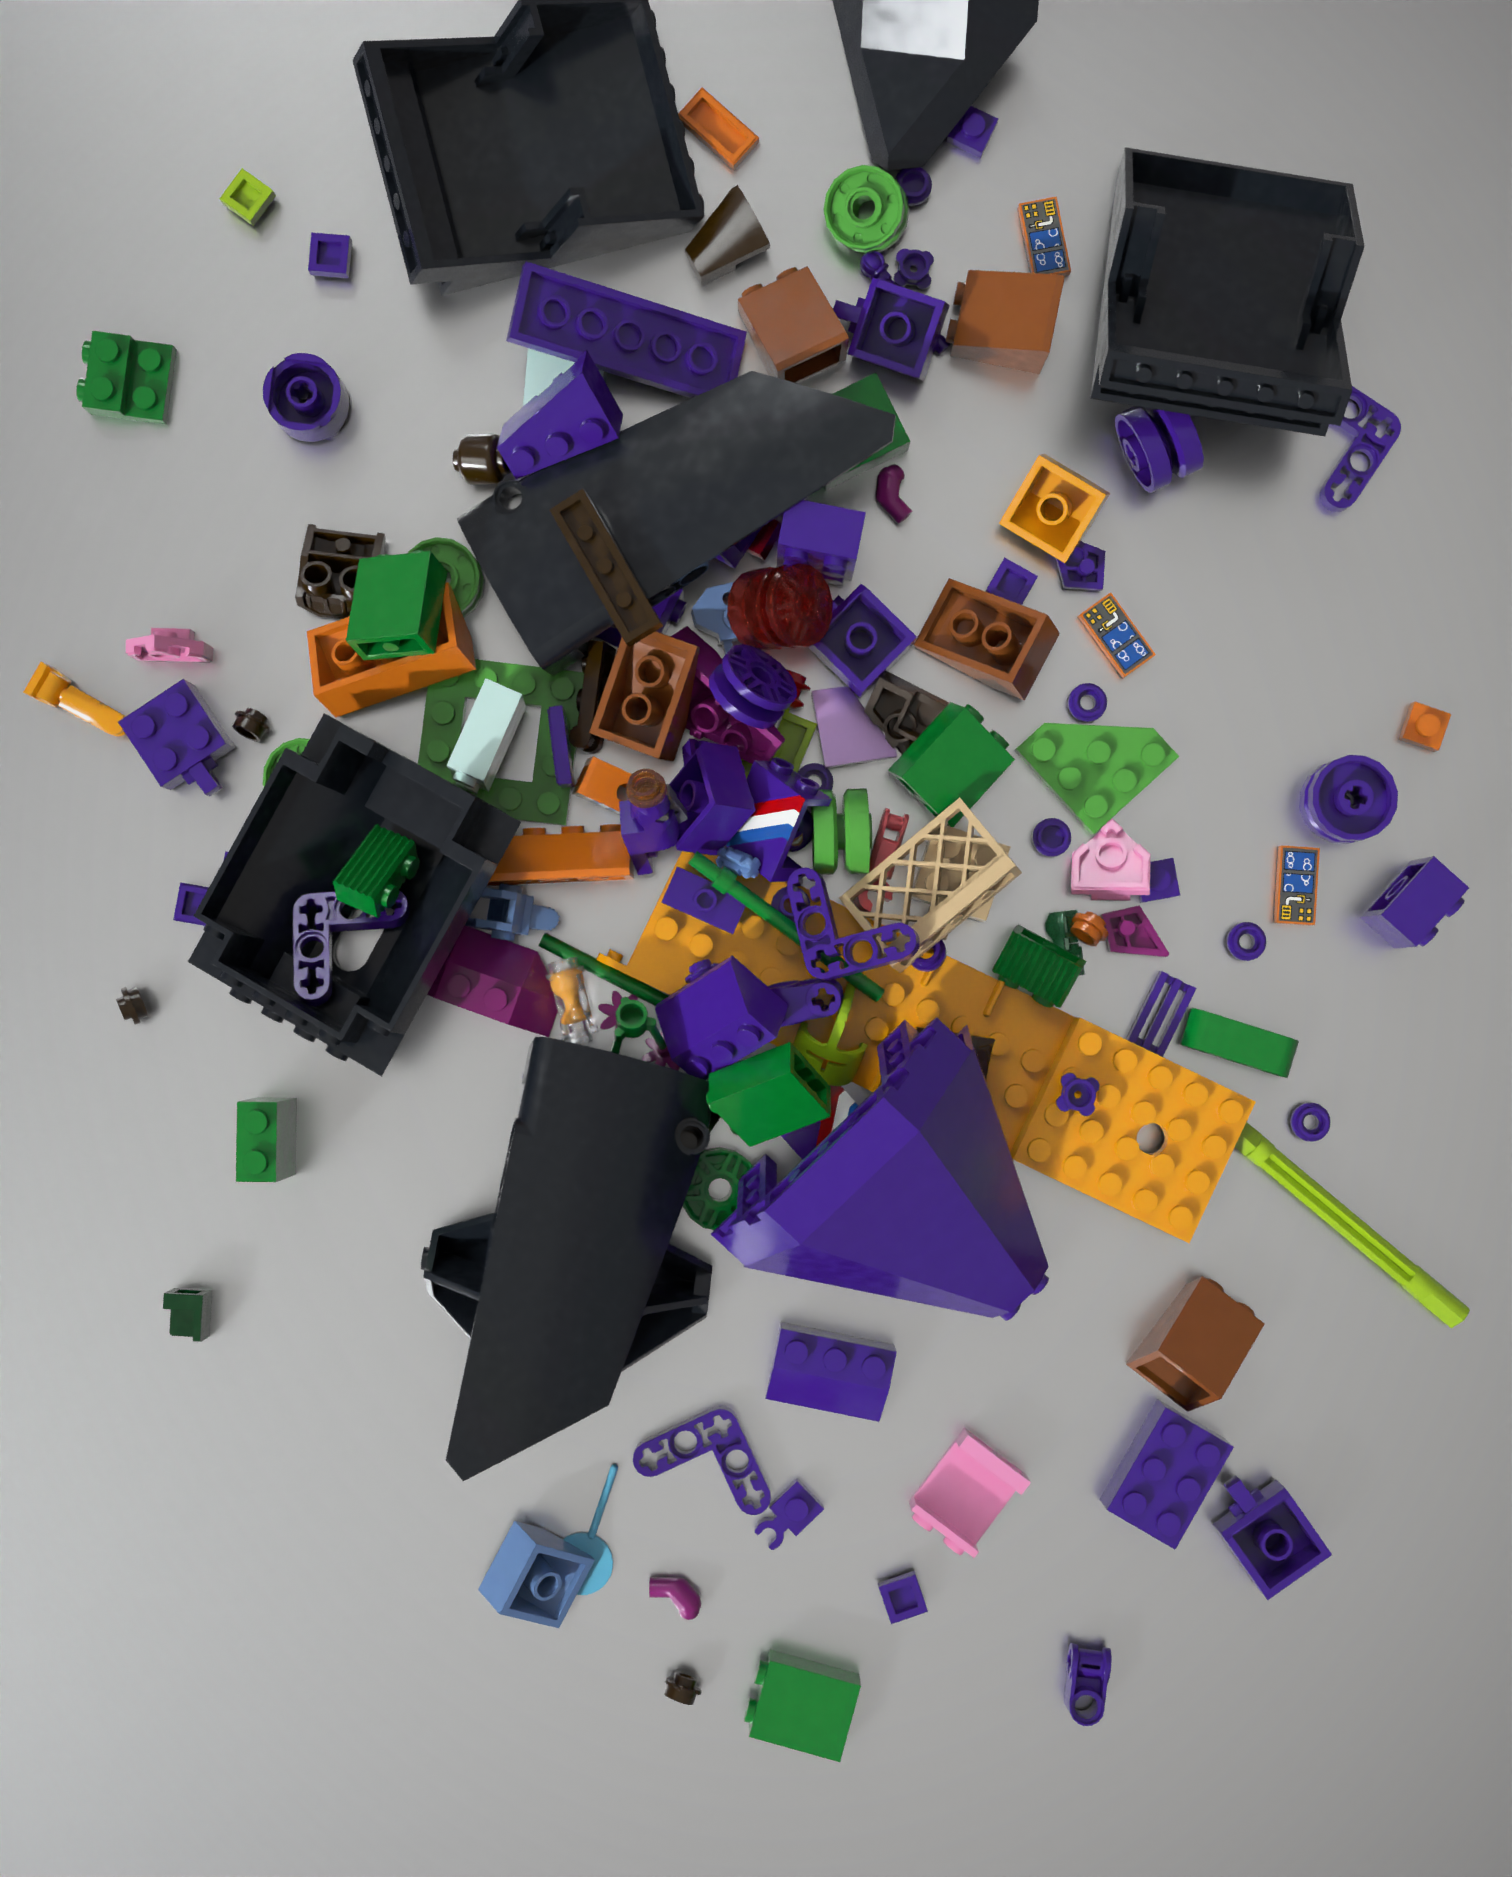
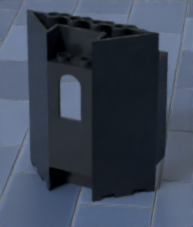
(299, 841)

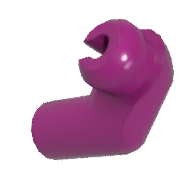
(888, 492)
(680, 1593)

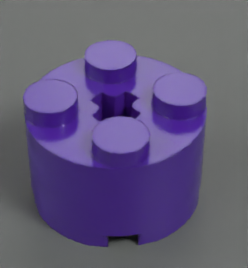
(292, 381)

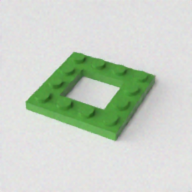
(444, 720)

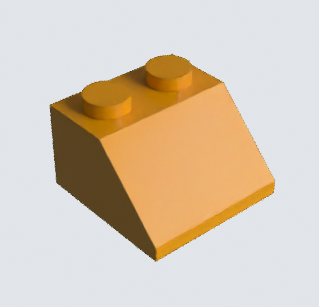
(1054, 507)

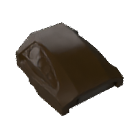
(330, 569)

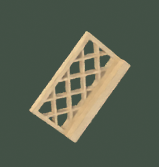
(958, 903)

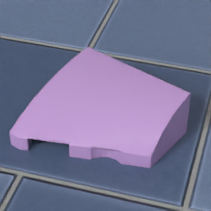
(846, 730)

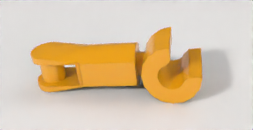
(53, 689)

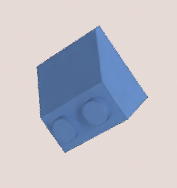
(535, 1575)

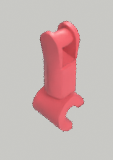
(881, 850)

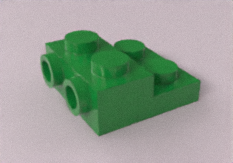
(126, 378)

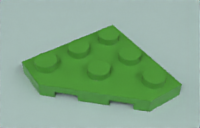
(1096, 766)

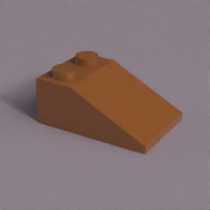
(988, 638)
(648, 695)

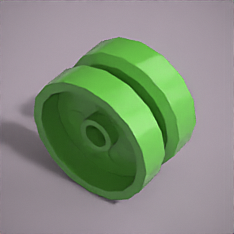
(842, 831)

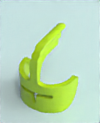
(834, 1073)

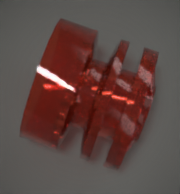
(780, 607)

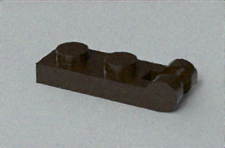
(596, 669)

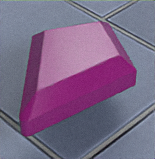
(1132, 933)

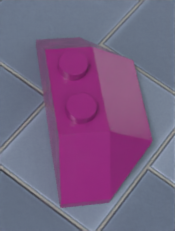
(497, 982)

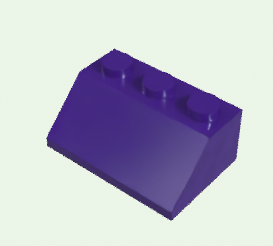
(719, 1018)
(831, 1371)

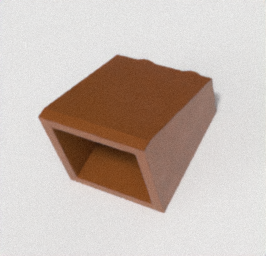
(1005, 318)
(793, 326)
(1197, 1345)

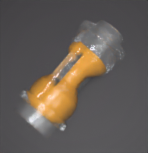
(567, 986)

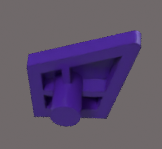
(1084, 568)

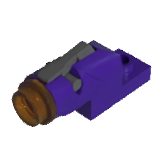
(649, 818)

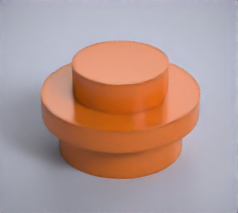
(1089, 928)

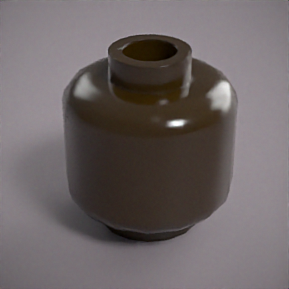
(480, 460)

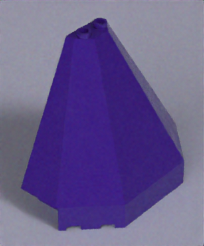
(903, 1193)

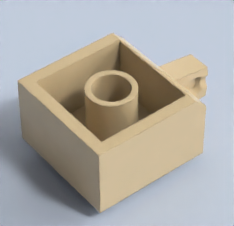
(951, 879)

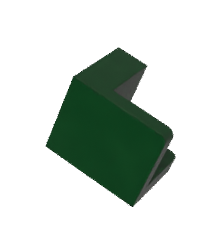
(189, 1312)

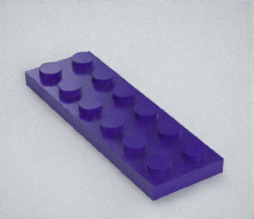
(623, 333)

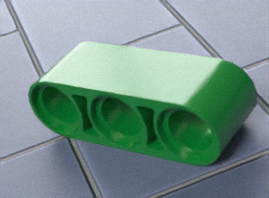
(1239, 1042)

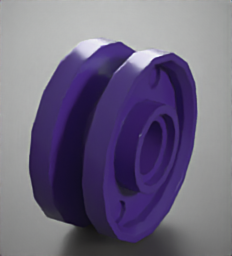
(752, 686)

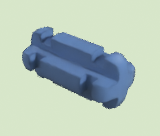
(738, 862)

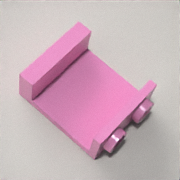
(966, 1492)

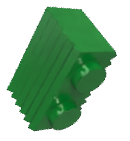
(377, 871)
(1038, 967)

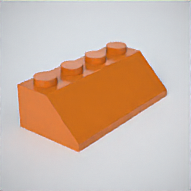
(349, 683)
(564, 857)

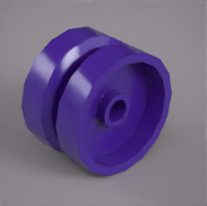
(1158, 445)
(1339, 819)

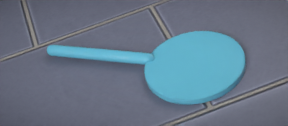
(594, 1545)

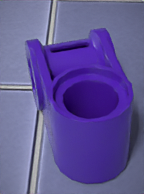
(802, 1000)
(1087, 1674)

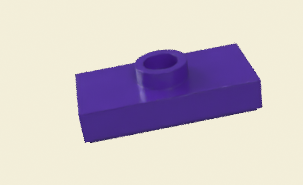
(700, 900)

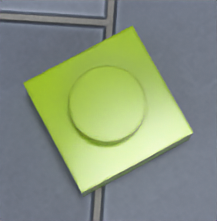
(247, 197)

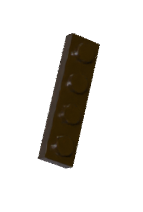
(606, 567)

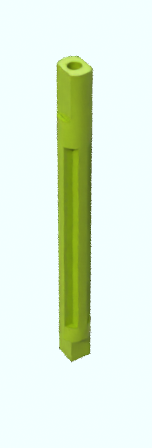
(1410, 1276)

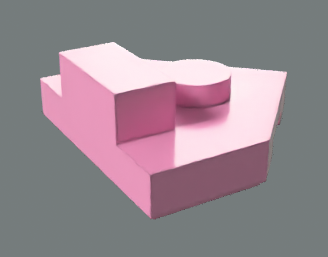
(170, 646)
(1111, 866)

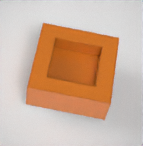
(1424, 726)

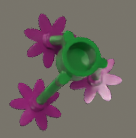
(631, 1022)

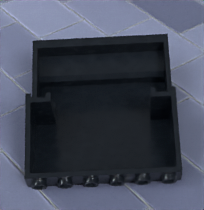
(529, 141)
(1228, 293)

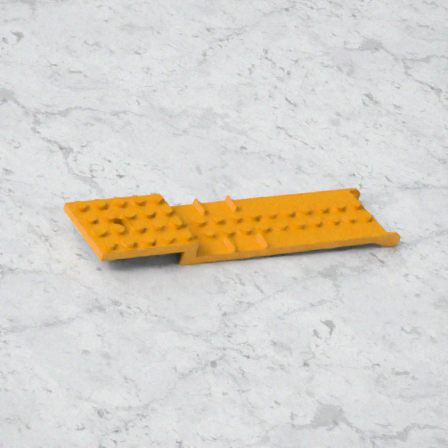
(1025, 1066)

